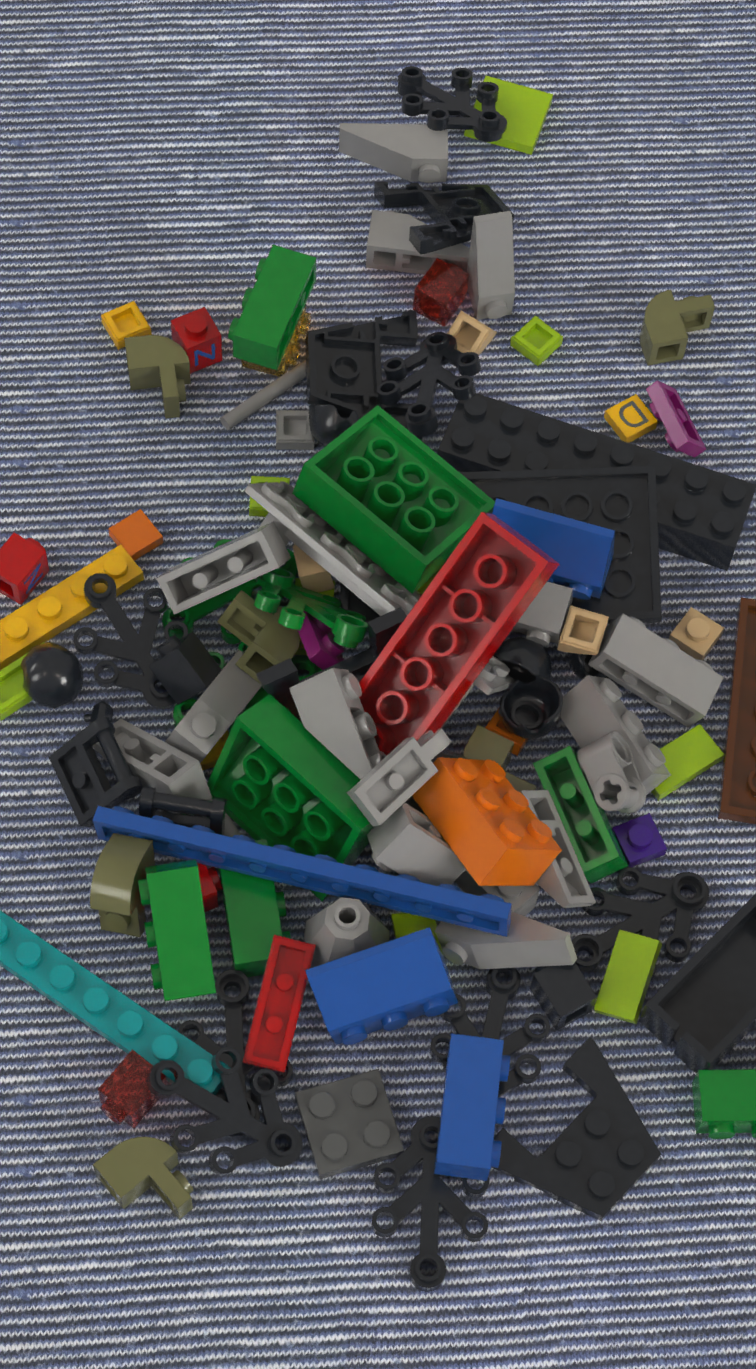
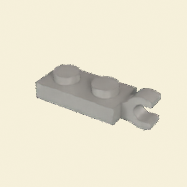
(398, 776)

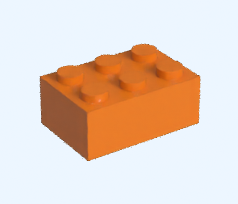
(487, 822)

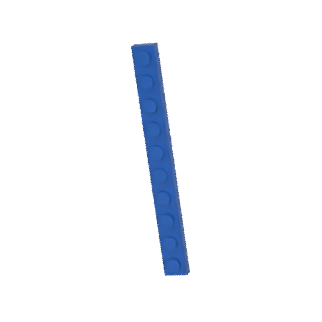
(314, 873)

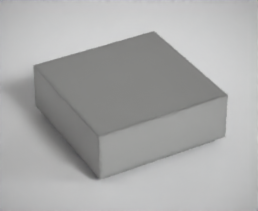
(293, 430)

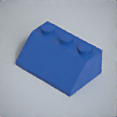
(578, 547)
(382, 987)

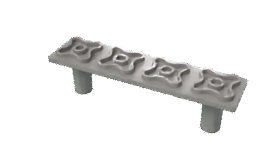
(351, 566)

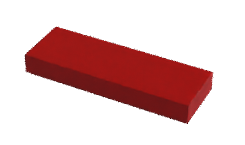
(279, 1004)

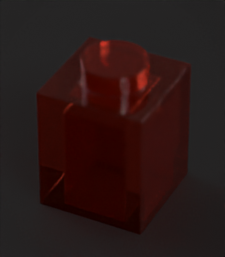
(440, 292)
(126, 1093)

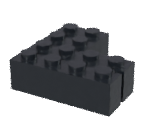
(711, 997)

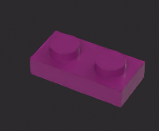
(671, 411)
(319, 643)

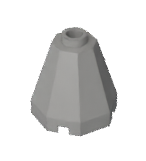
(343, 929)

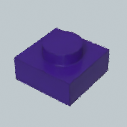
(639, 840)

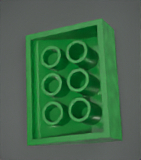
(391, 497)
(288, 786)

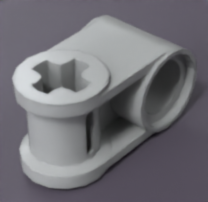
(612, 773)

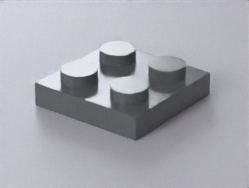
(349, 1123)

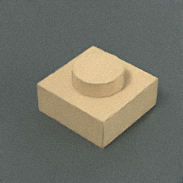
(696, 634)

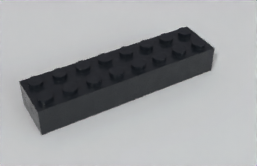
(696, 507)

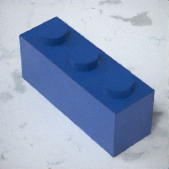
(471, 1107)

